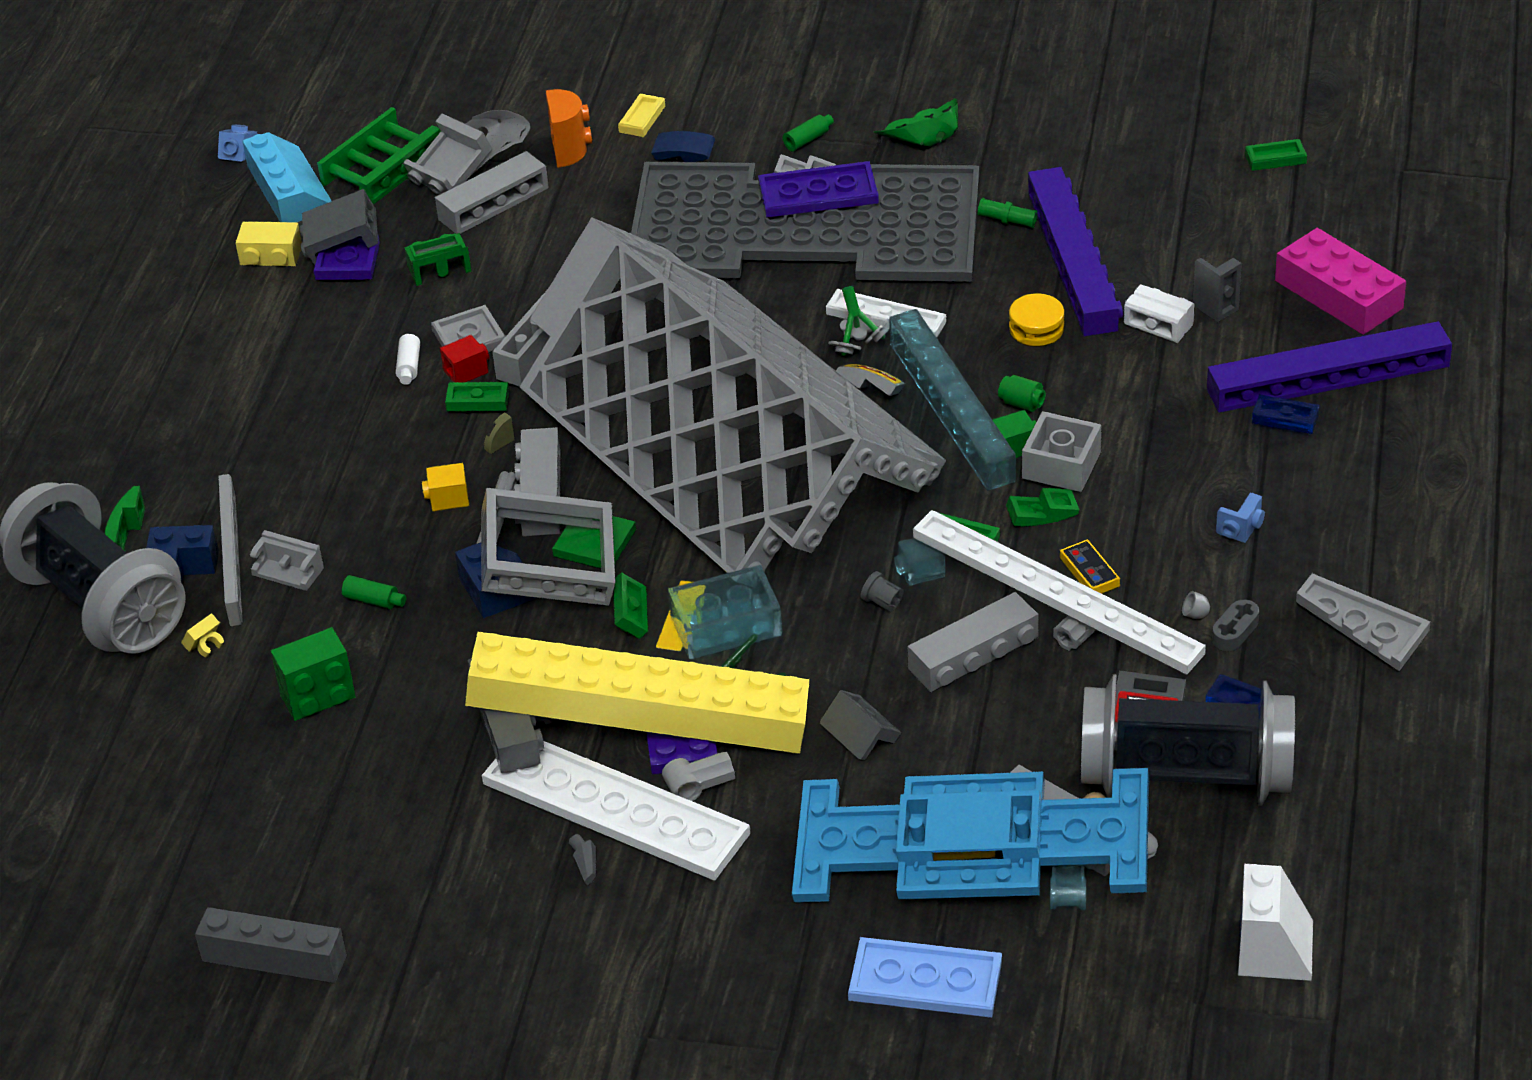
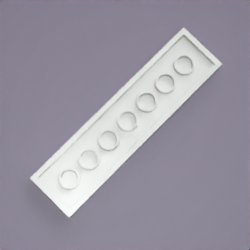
(625, 809)

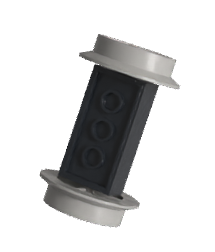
(124, 596)
(1190, 740)

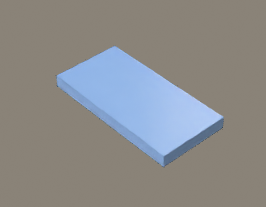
(925, 977)

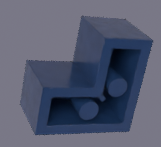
(190, 546)

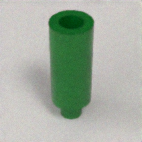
(807, 132)
(372, 592)

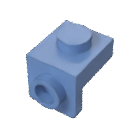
(231, 144)
(1242, 523)

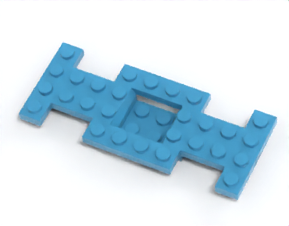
(972, 815)

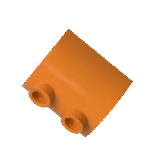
(567, 126)

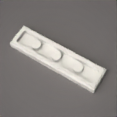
(882, 309)

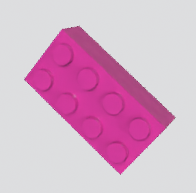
(1340, 280)

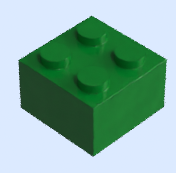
(313, 673)

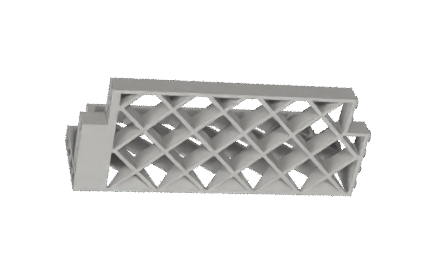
(741, 342)

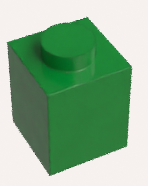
(1015, 429)

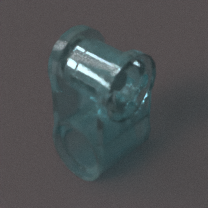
(1068, 886)

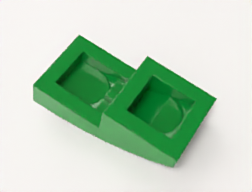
(1049, 507)

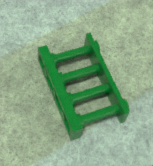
(384, 175)

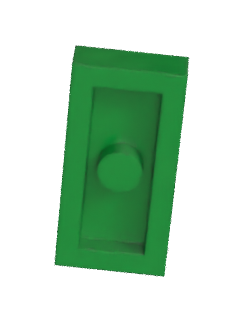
(477, 396)
(630, 605)

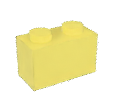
(269, 243)

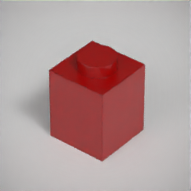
(464, 359)

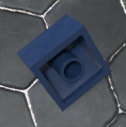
(469, 573)

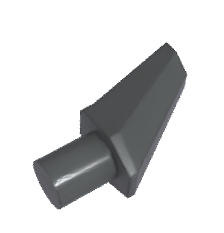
(585, 857)

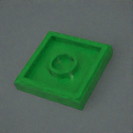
(583, 543)

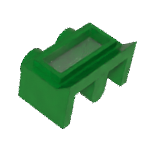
(436, 252)

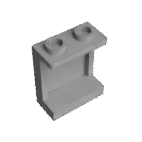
(449, 157)

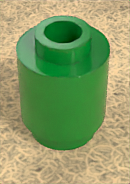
(1021, 392)

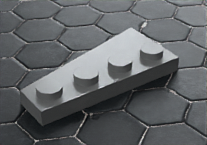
(1367, 621)

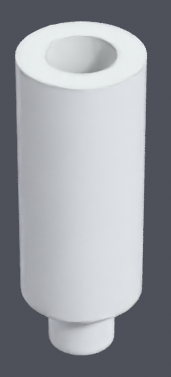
(407, 358)

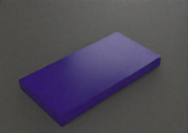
(818, 189)

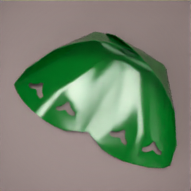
(925, 130)

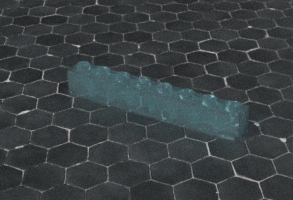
(952, 400)

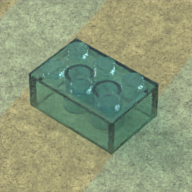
(724, 611)

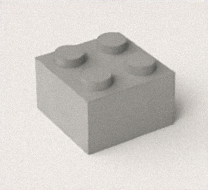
(1061, 451)

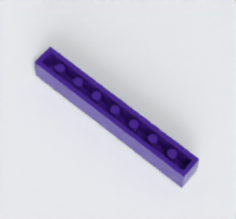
(1074, 252)
(1329, 366)

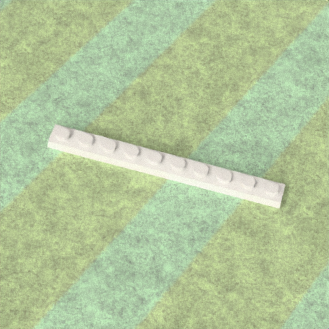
(1060, 592)

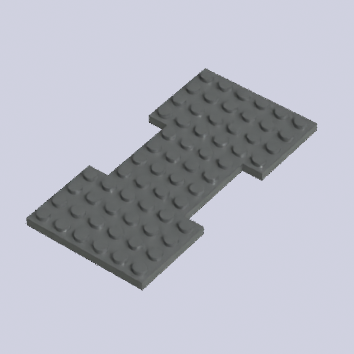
(717, 219)

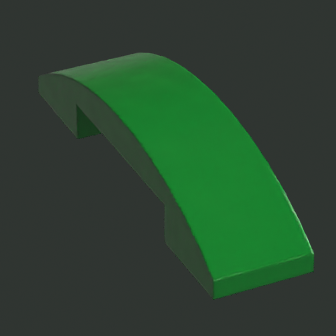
(126, 516)

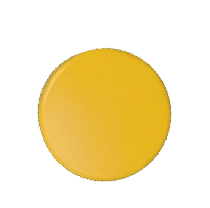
(1036, 319)

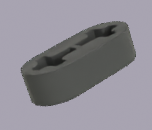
(1241, 628)

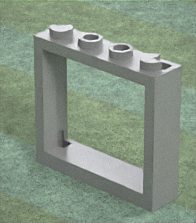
(546, 580)

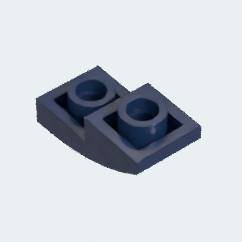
(686, 144)

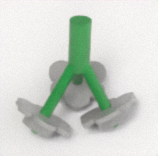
(856, 325)

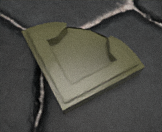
(501, 434)

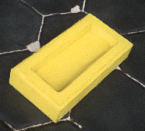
(641, 115)

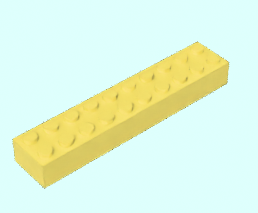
(637, 692)

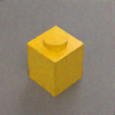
(446, 487)

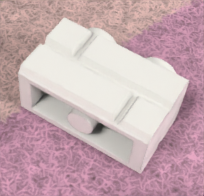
(1159, 313)

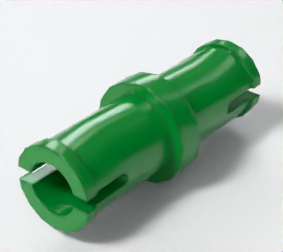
(1007, 212)

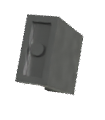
(338, 223)

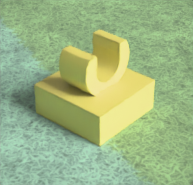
(201, 633)

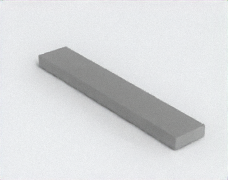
(230, 550)

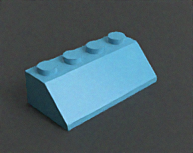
(284, 176)

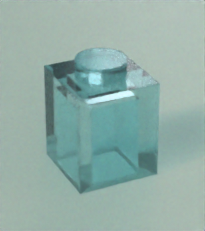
(919, 562)

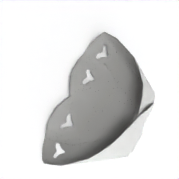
(500, 132)

